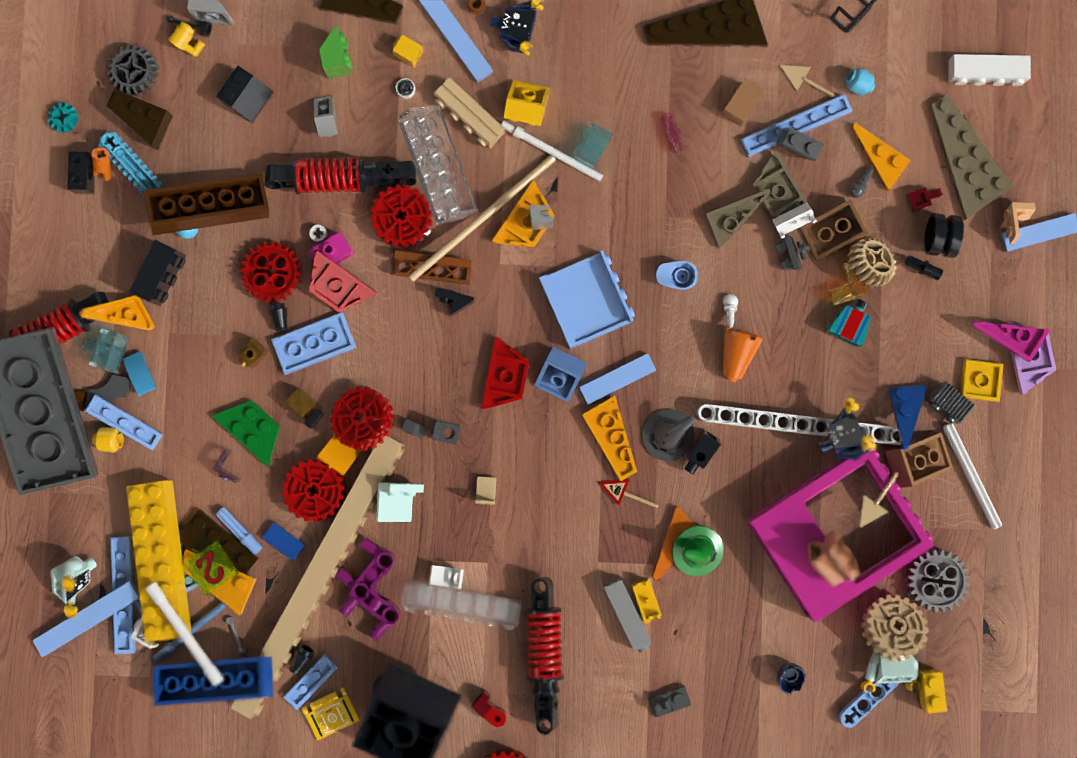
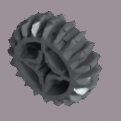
(133, 55)

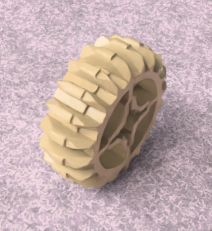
(872, 261)

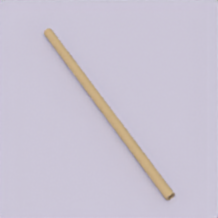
(481, 218)

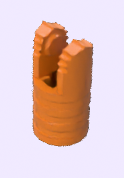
(101, 163)

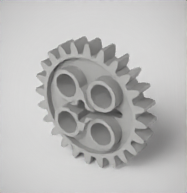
(935, 598)

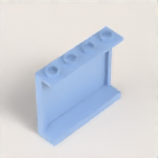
(587, 299)

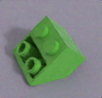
(334, 56)

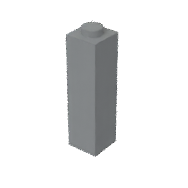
(627, 615)

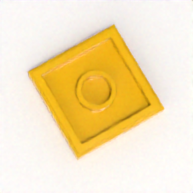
(981, 380)

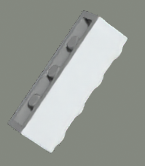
(989, 69)

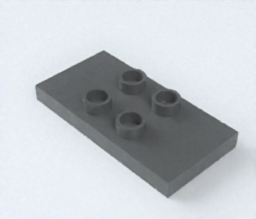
(41, 415)

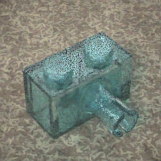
(107, 350)

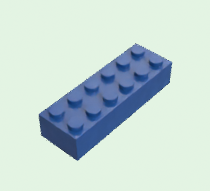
(188, 683)

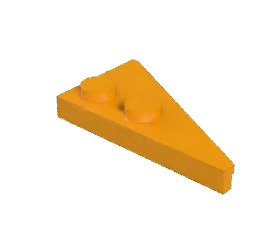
(886, 160)

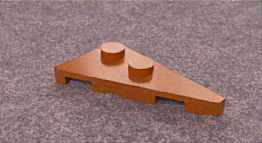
(678, 524)

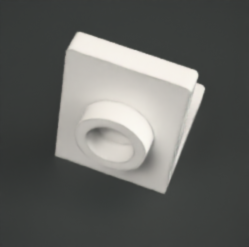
(445, 576)
(138, 634)

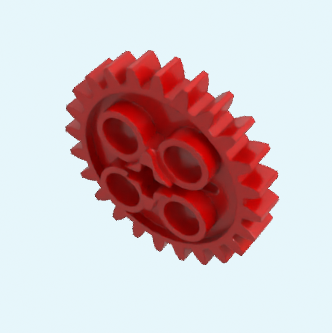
(273, 255)

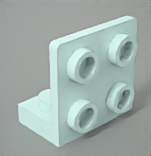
(395, 501)

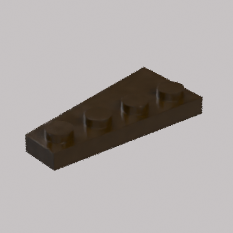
(377, 10)
(204, 531)

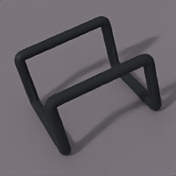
(855, 21)

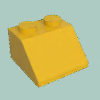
(526, 102)

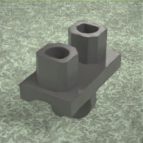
(789, 245)

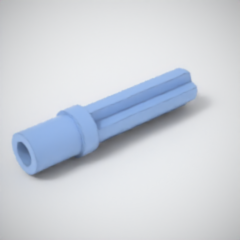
(241, 533)

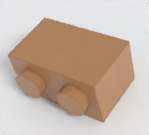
(742, 102)

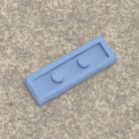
(310, 681)

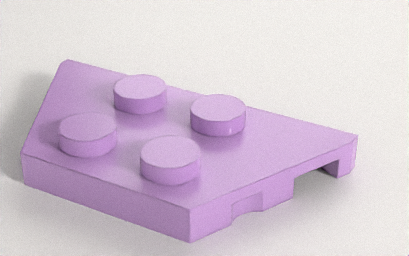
(1032, 373)

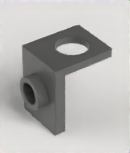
(438, 429)

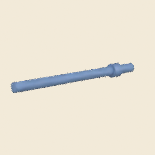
(171, 646)

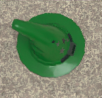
(697, 550)

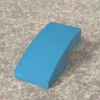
(139, 373)

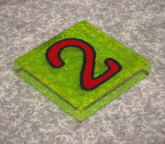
(211, 568)

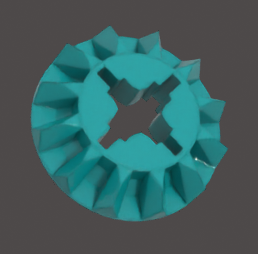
(69, 122)

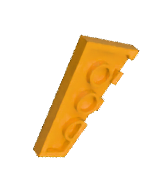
(609, 431)

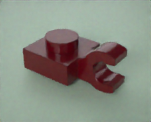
(922, 198)

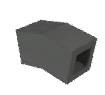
(414, 428)

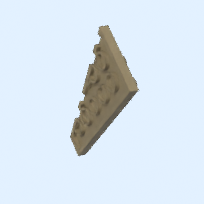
(969, 162)

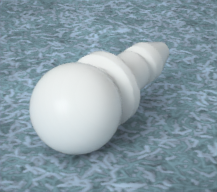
(730, 302)

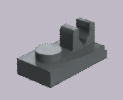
(669, 701)

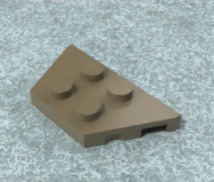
(783, 189)

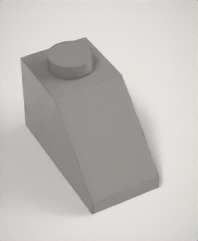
(325, 116)

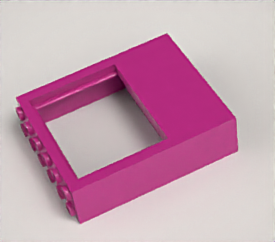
(788, 527)

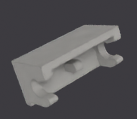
(539, 219)

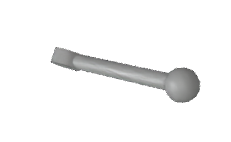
(230, 620)

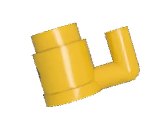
(181, 37)

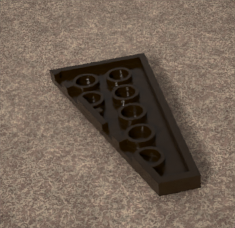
(716, 24)

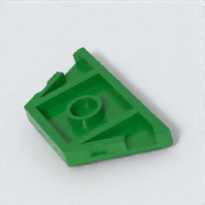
(251, 428)

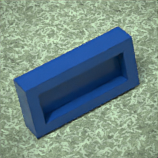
(283, 541)

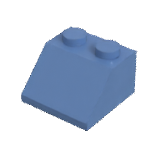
(560, 374)

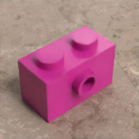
(334, 247)

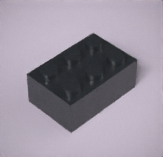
(158, 273)

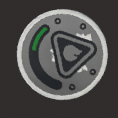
(405, 88)

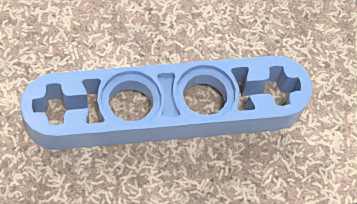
(871, 700)

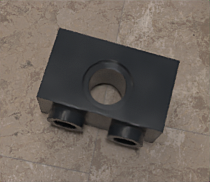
(80, 173)

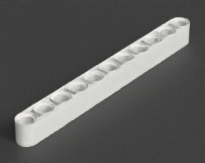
(791, 423)

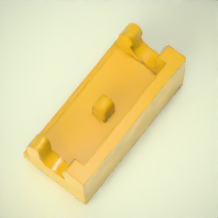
(646, 600)

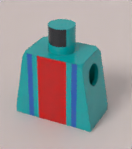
(851, 324)

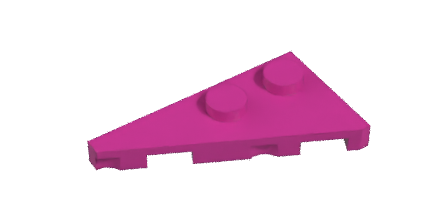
(1019, 340)

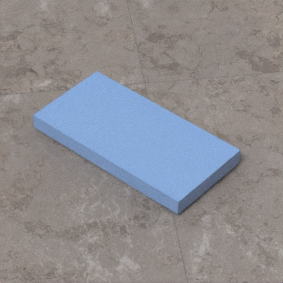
(313, 343)

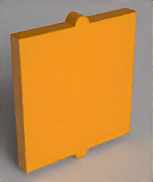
(338, 455)

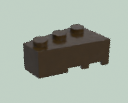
(145, 118)

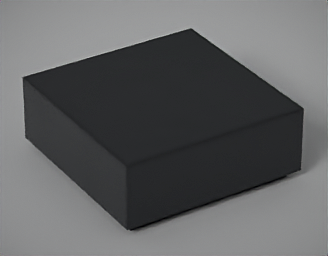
(314, 418)

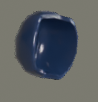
(790, 678)

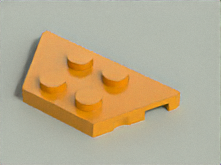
(518, 227)

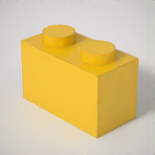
(932, 691)

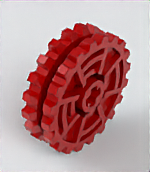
(406, 202)
(375, 421)
(302, 500)

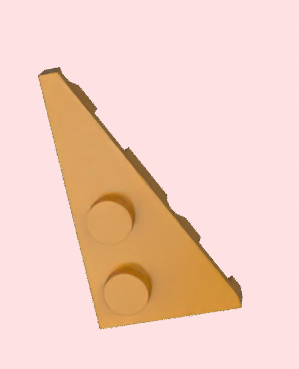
(124, 312)

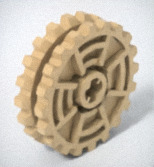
(892, 642)

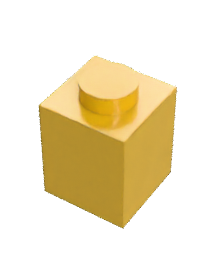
(407, 50)

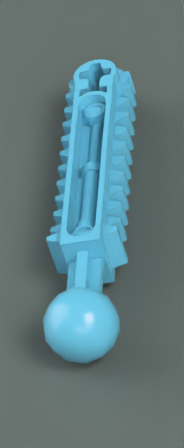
(134, 169)

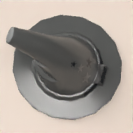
(668, 434)

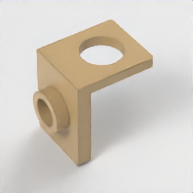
(486, 490)

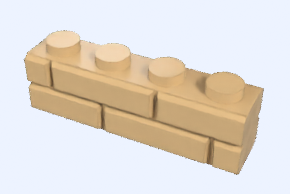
(469, 112)

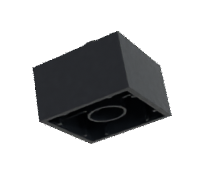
(406, 716)

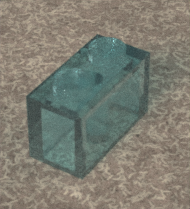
(592, 146)

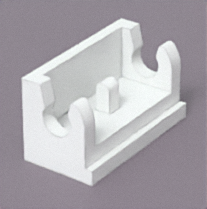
(794, 219)

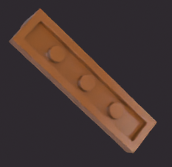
(444, 262)

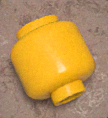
(108, 439)

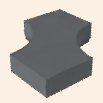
(115, 388)

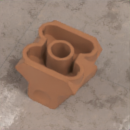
(833, 559)

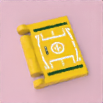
(330, 714)

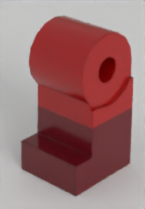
(494, 715)

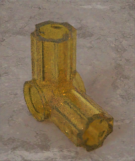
(847, 292)

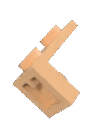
(1016, 212)

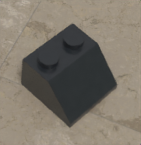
(244, 94)

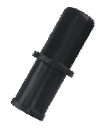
(924, 267)

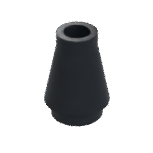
(279, 316)
(301, 658)

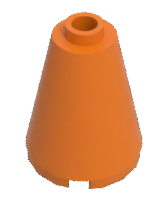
(738, 352)

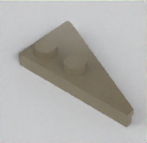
(729, 218)

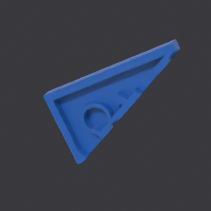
(906, 407)

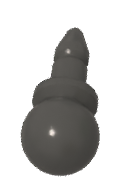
(858, 189)

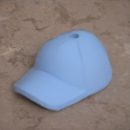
(669, 275)

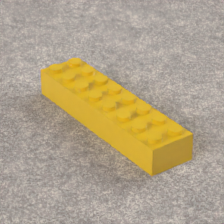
(158, 556)

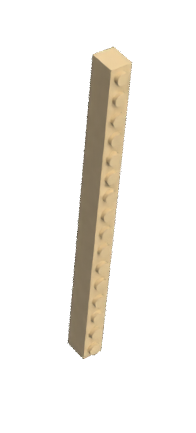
(325, 564)

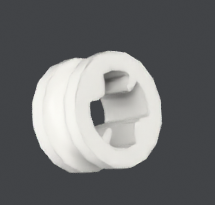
(313, 229)

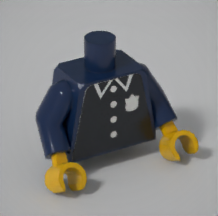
(517, 25)
(846, 435)

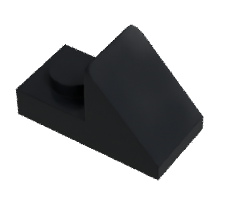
(459, 301)

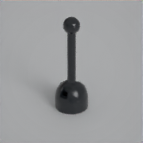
(203, 27)

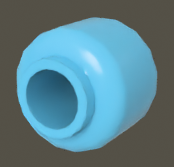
(860, 81)

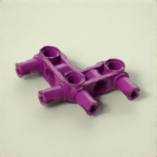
(372, 600)

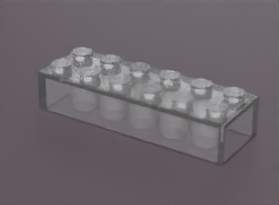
(437, 164)
(461, 603)

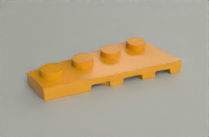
(232, 593)

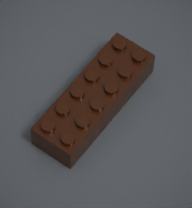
(206, 204)

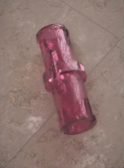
(673, 133)

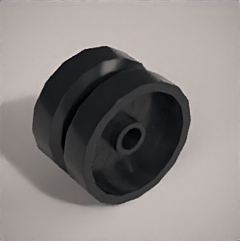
(943, 235)

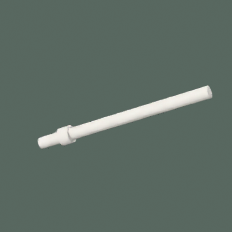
(518, 132)

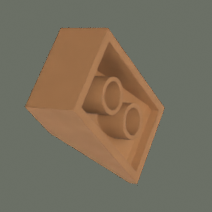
(836, 229)
(920, 461)

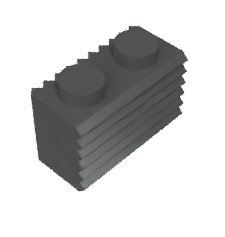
(799, 143)
(950, 402)

